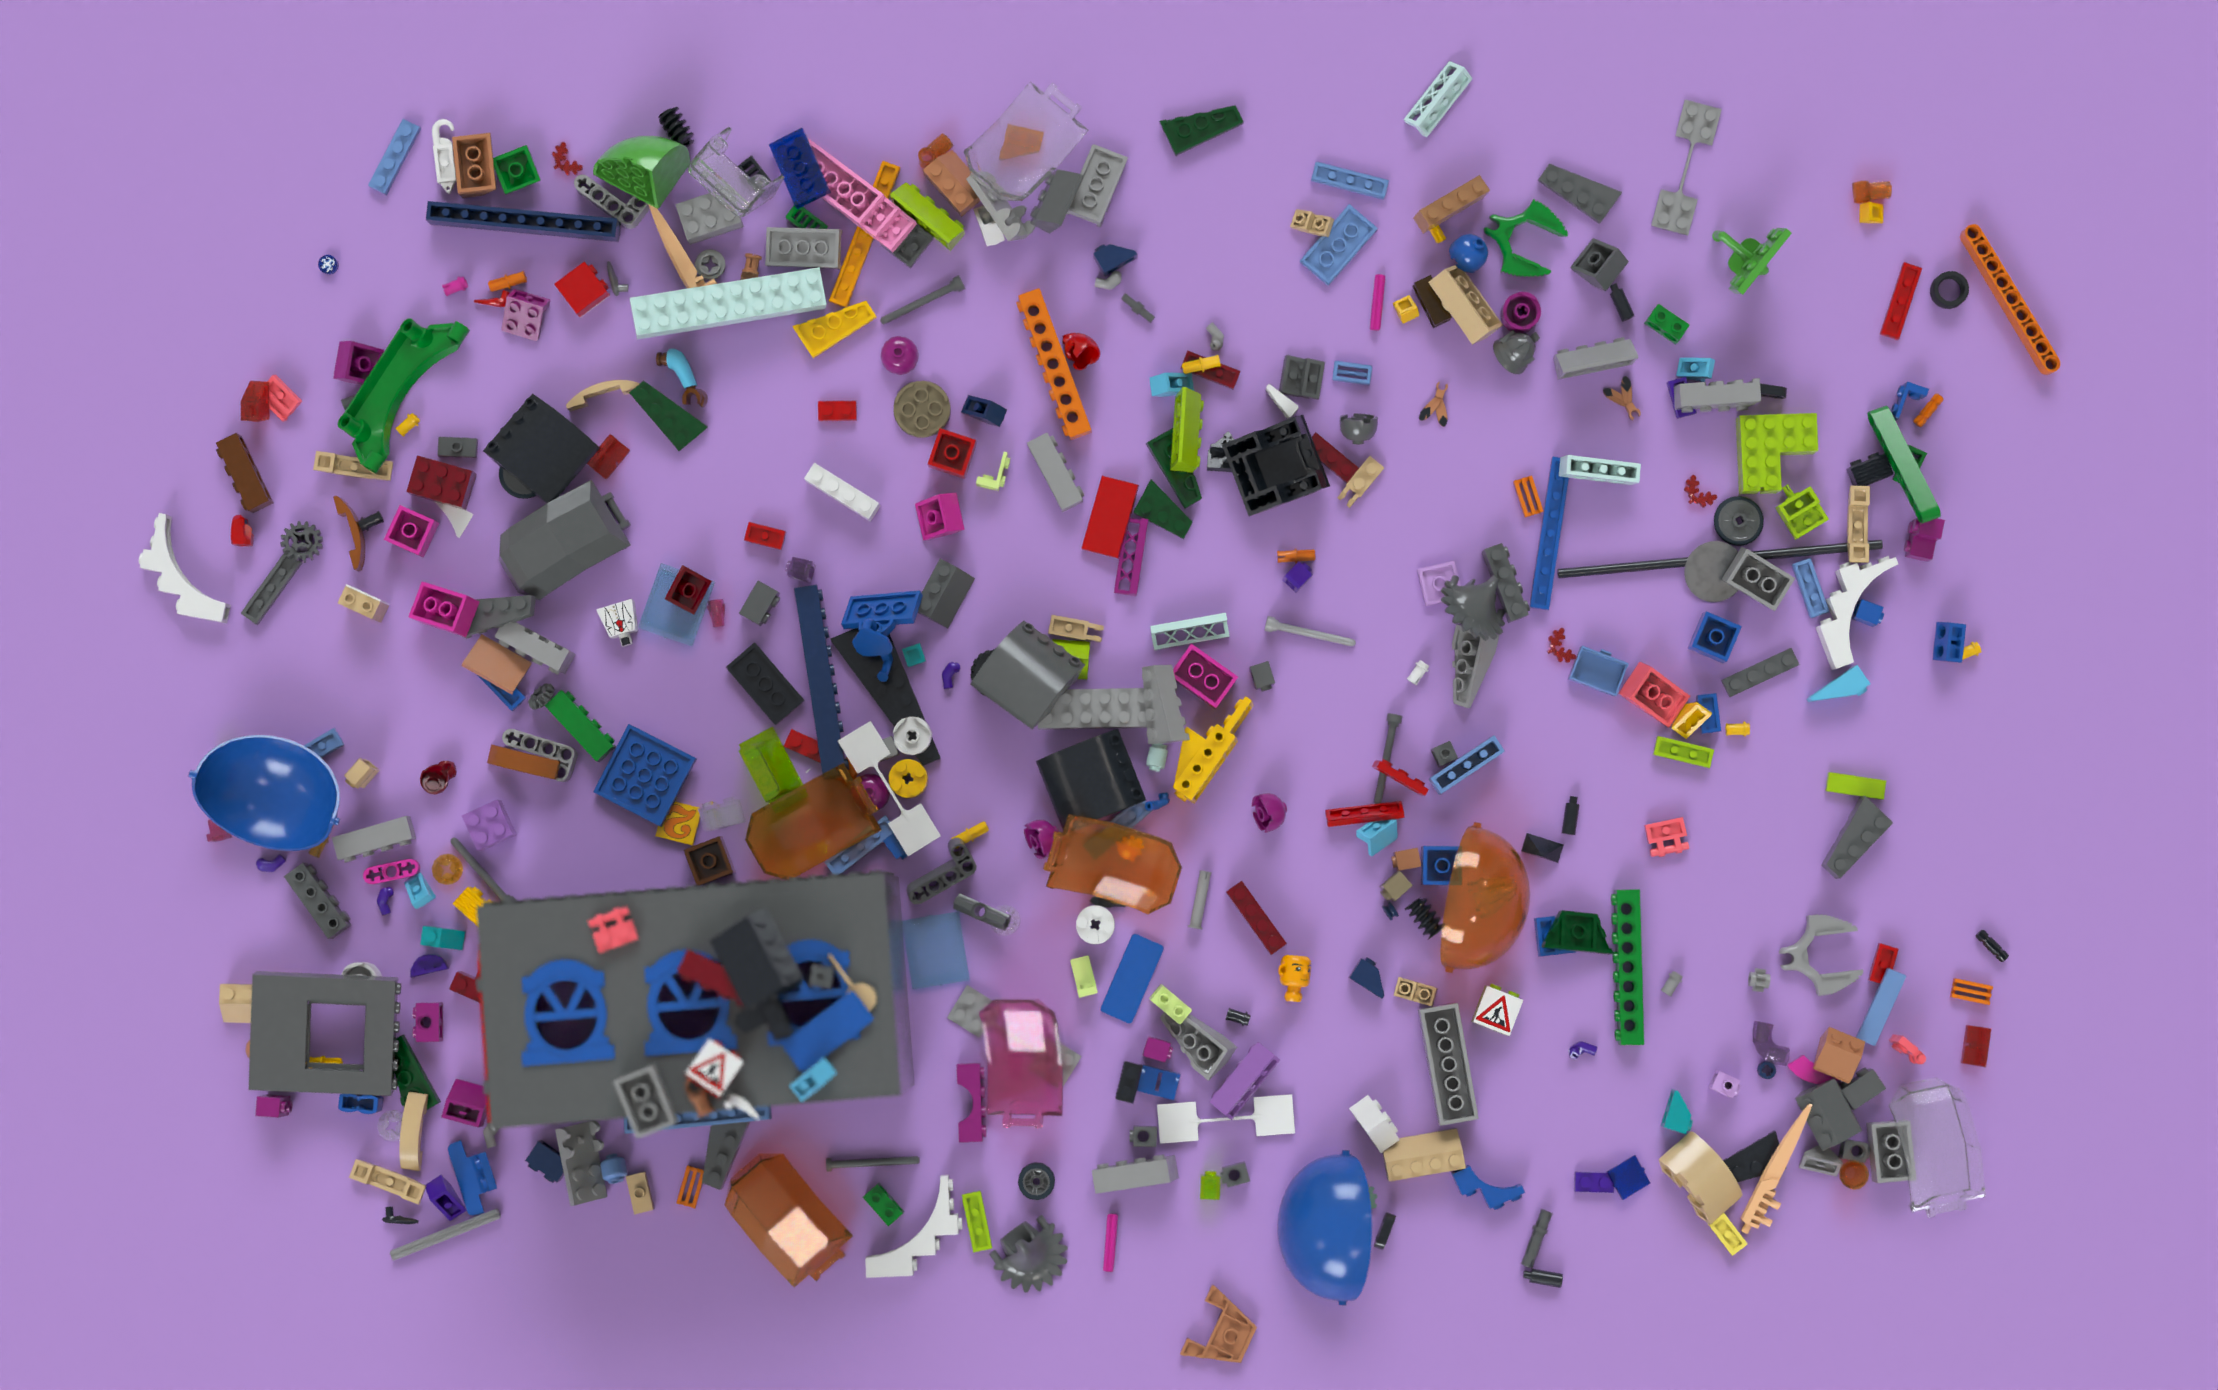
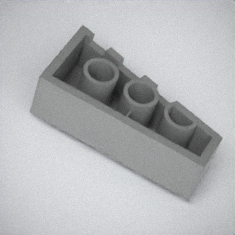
(1717, 395)
(536, 646)
(1162, 706)
(1135, 1174)

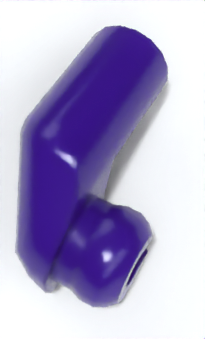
(947, 674)
(270, 866)
(382, 900)
(1581, 1047)

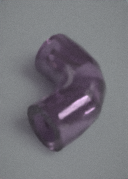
(1766, 1047)

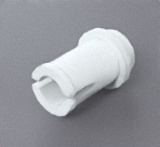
(1418, 672)

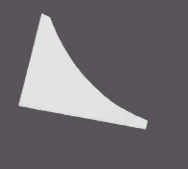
(458, 517)

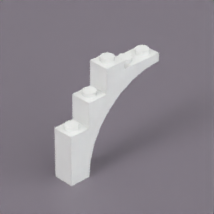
(173, 581)
(1835, 633)
(900, 1260)

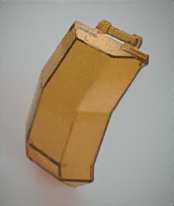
(811, 824)
(1113, 863)
(785, 1218)

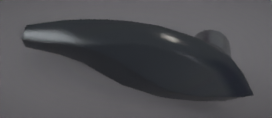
(1104, 903)
(390, 1218)

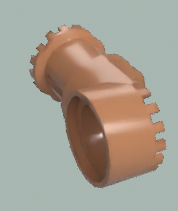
(751, 266)
(699, 1099)

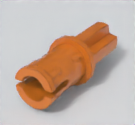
(507, 281)
(1296, 555)

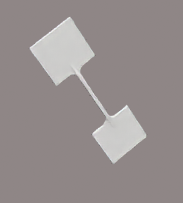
(913, 826)
(1271, 1115)

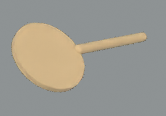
(863, 991)

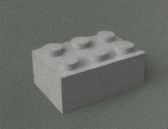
(706, 218)
(1758, 578)
(646, 1101)
(1886, 1152)

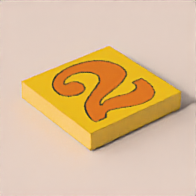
(680, 824)

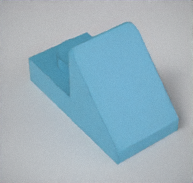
(1696, 368)
(419, 891)

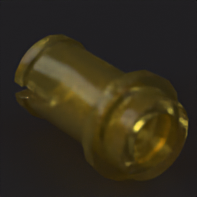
(317, 850)

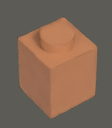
(1406, 859)

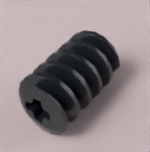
(675, 128)
(1425, 917)

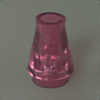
(717, 612)

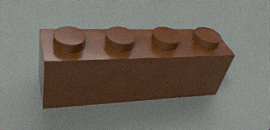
(244, 473)

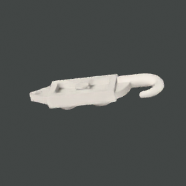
(444, 156)

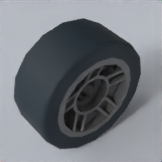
(1035, 1191)

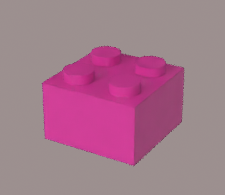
(411, 531)

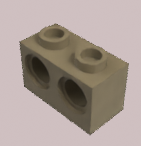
(1395, 886)

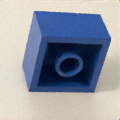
(1714, 637)
(1437, 864)

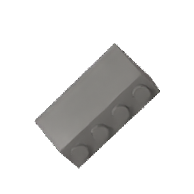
(1594, 359)

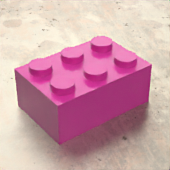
(444, 609)
(1203, 676)

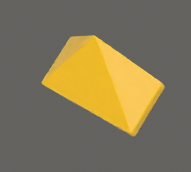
(1690, 719)

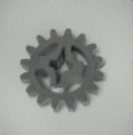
(305, 534)

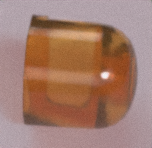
(1854, 1174)

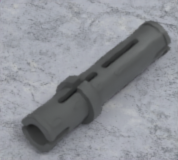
(1535, 1241)

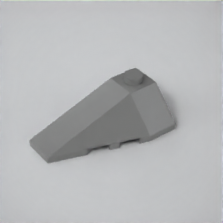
(1470, 664)

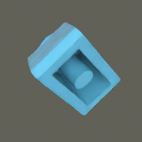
(1170, 383)
(813, 1079)

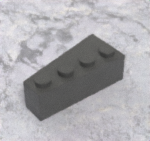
(1859, 833)
(721, 1152)

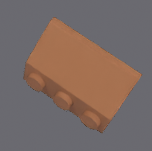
(474, 165)
(949, 177)

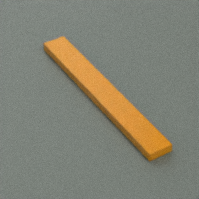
(861, 243)

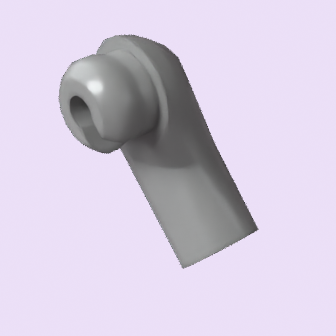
(1109, 283)
(1217, 337)
(489, 1135)

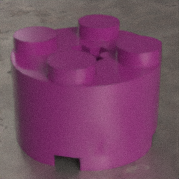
(1531, 312)

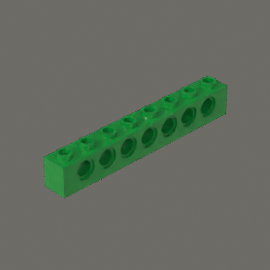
(1634, 957)

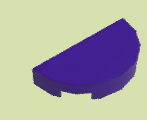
(428, 964)

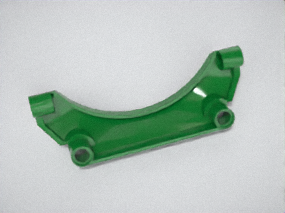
(400, 366)

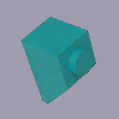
(442, 937)
(1677, 1114)

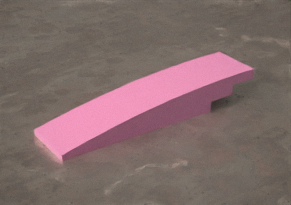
(863, 202)

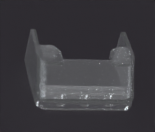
(728, 181)

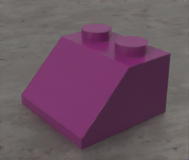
(355, 361)

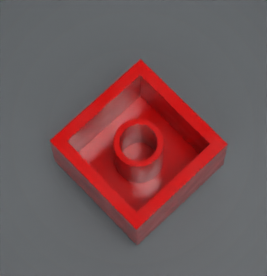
(952, 453)

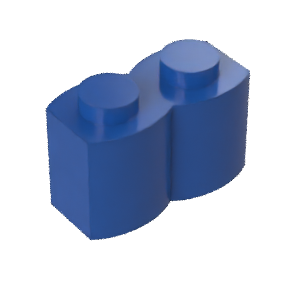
(363, 1103)

